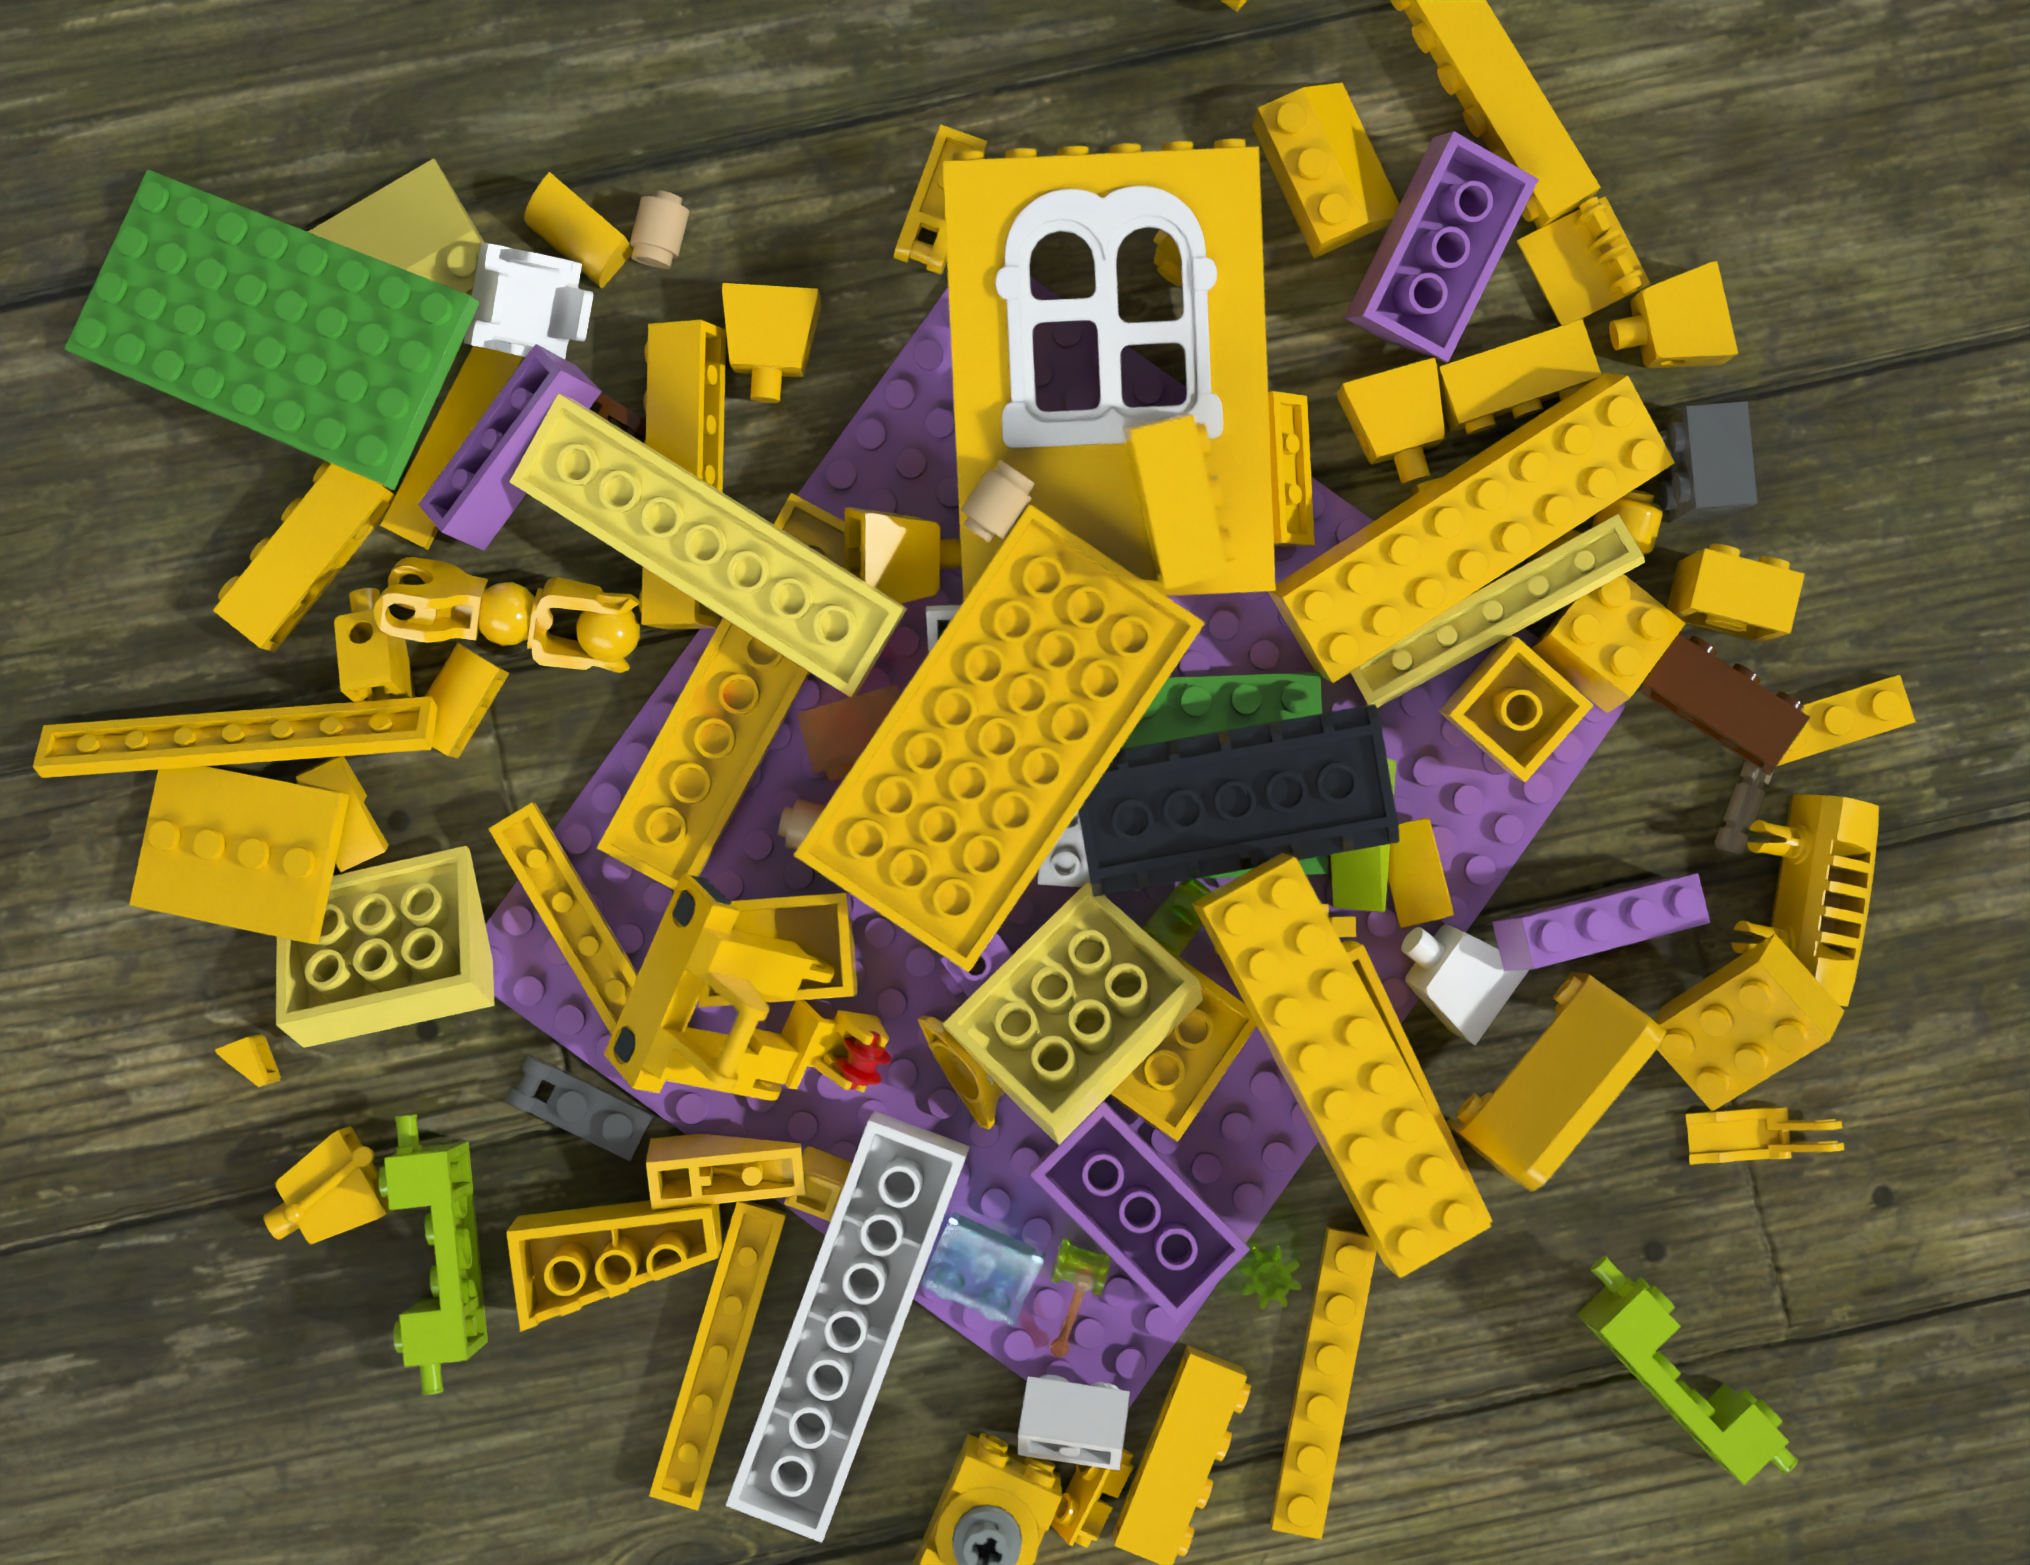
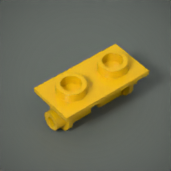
(1080, 1511)

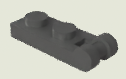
(581, 1108)

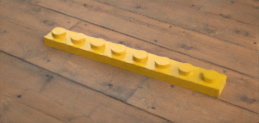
(236, 737)

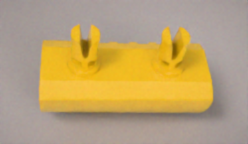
(1820, 886)

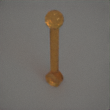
(1083, 1282)

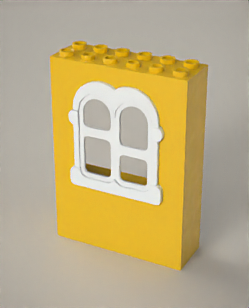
(1081, 457)

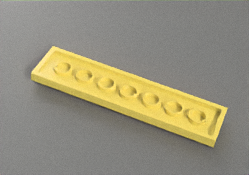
(708, 545)

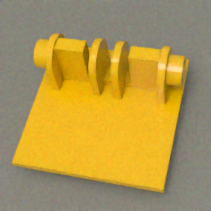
(1583, 261)

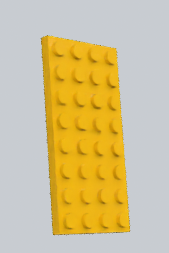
(999, 738)

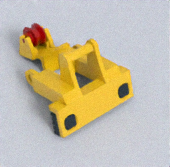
(700, 948)

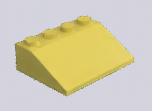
(413, 226)
(391, 952)
(1074, 1011)

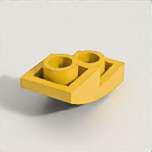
(360, 834)

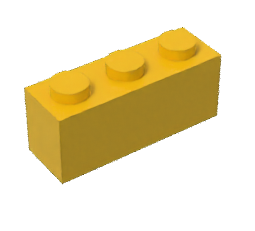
(1516, 377)

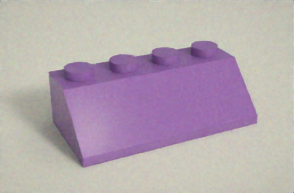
(1441, 247)

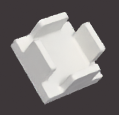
(527, 302)

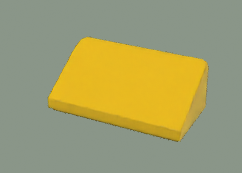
(1417, 876)

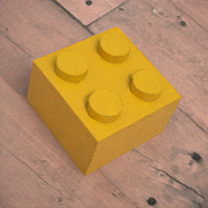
(1736, 594)
(1608, 641)
(1516, 708)

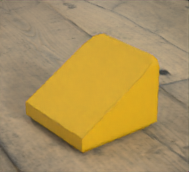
(252, 1059)
(824, 1183)

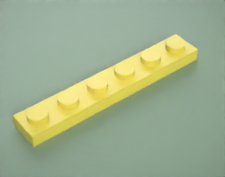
(1500, 610)

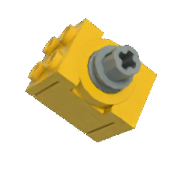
(991, 1507)

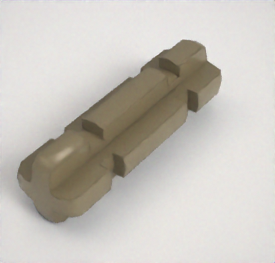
(1742, 809)

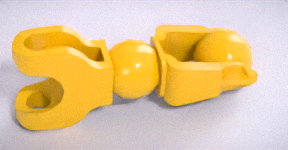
(461, 605)

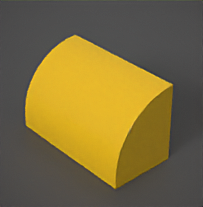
(576, 230)
(463, 696)

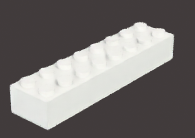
(847, 1325)

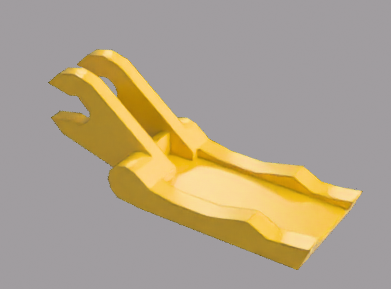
(1752, 1135)

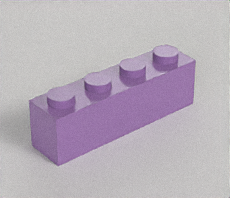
(474, 489)
(1600, 922)

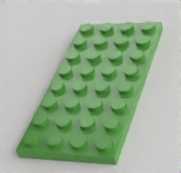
(272, 328)

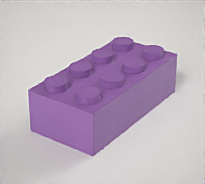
(1139, 1211)

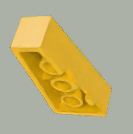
(602, 1252)

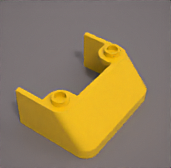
(1560, 1083)

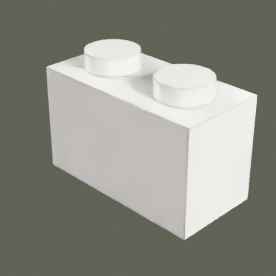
(1073, 1422)

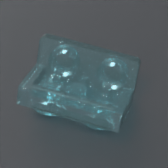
(982, 1269)

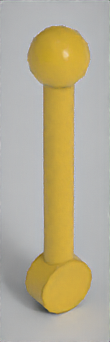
(361, 1157)

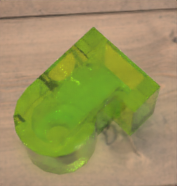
(1176, 918)

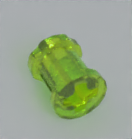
(1071, 1259)

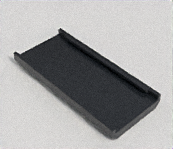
(1239, 800)

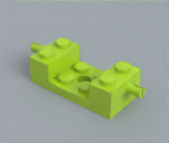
(454, 1320)
(1728, 1425)

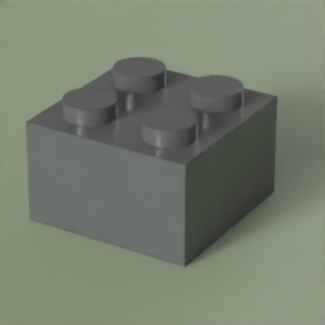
(1712, 463)

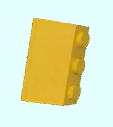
(1325, 166)

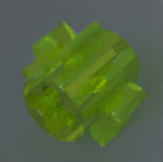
(1276, 1289)

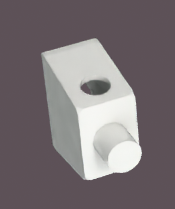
(1459, 979)

